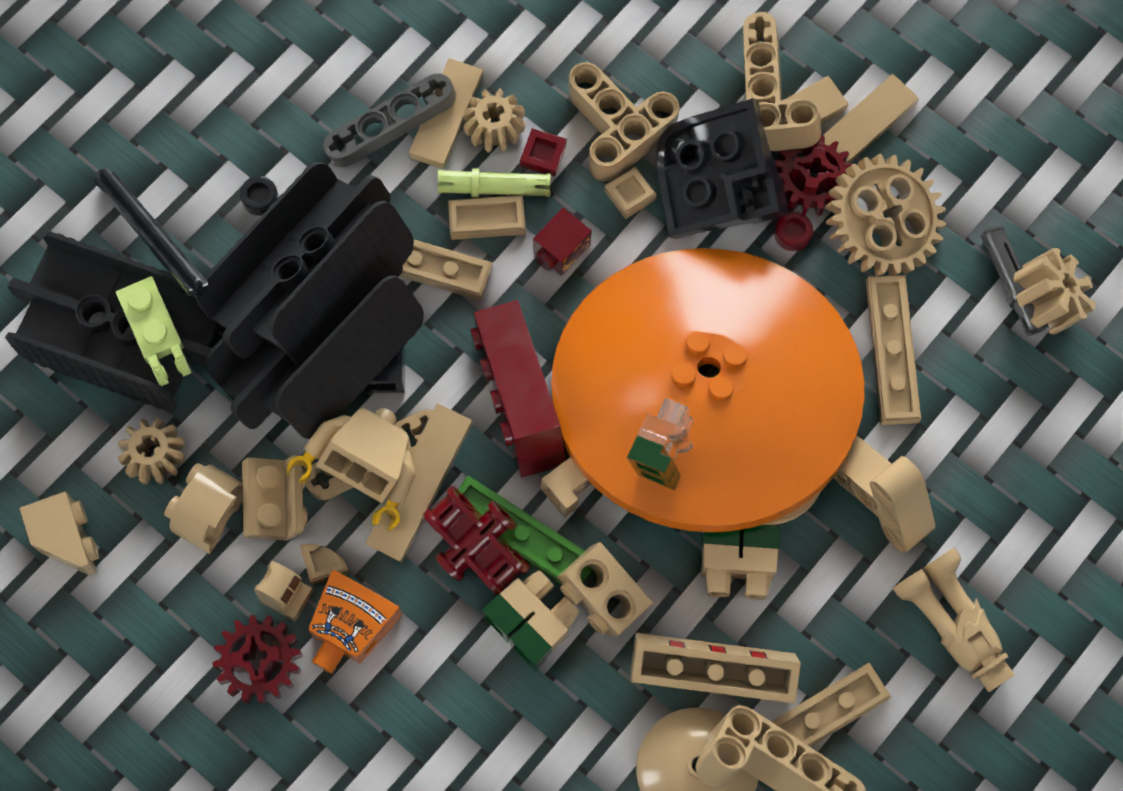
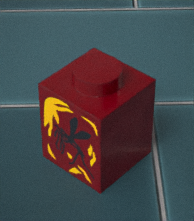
(561, 242)

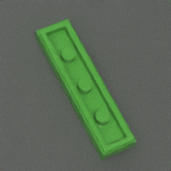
(531, 538)

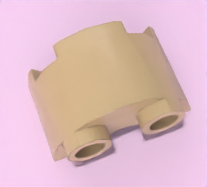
(205, 506)

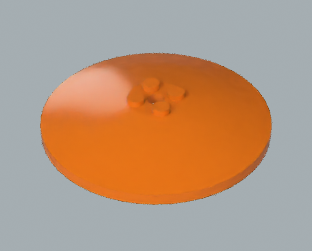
(761, 429)

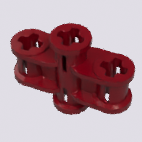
(469, 530)

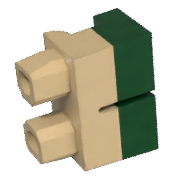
(756, 565)
(527, 622)

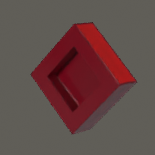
(543, 152)

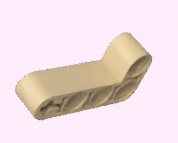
(764, 79)
(769, 754)

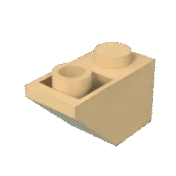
(58, 532)

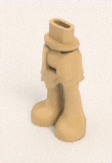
(970, 636)

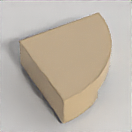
(321, 562)

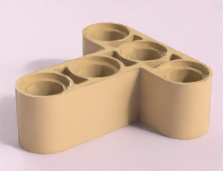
(616, 126)
(891, 492)

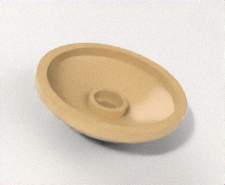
(670, 748)

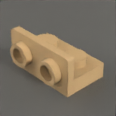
(272, 499)

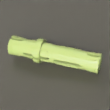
(493, 183)

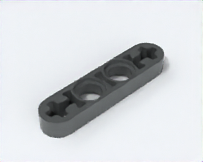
(392, 124)

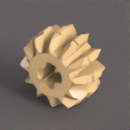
(508, 117)
(164, 455)

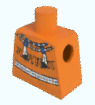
(349, 621)

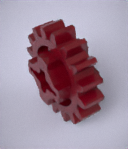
(797, 172)
(275, 658)

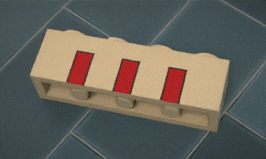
(715, 668)

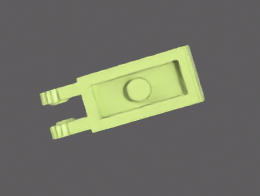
(152, 327)

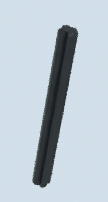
(152, 234)

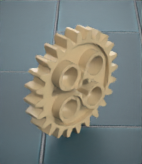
(914, 205)

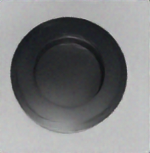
(258, 194)

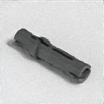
(1006, 266)

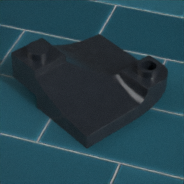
(719, 172)

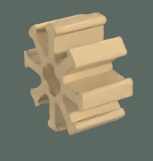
(1054, 291)

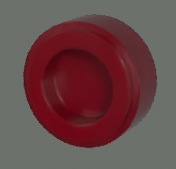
(793, 231)

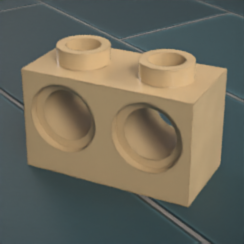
(611, 582)

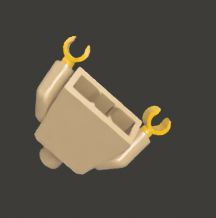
(365, 454)

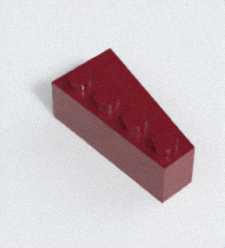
(519, 388)

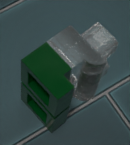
(659, 443)

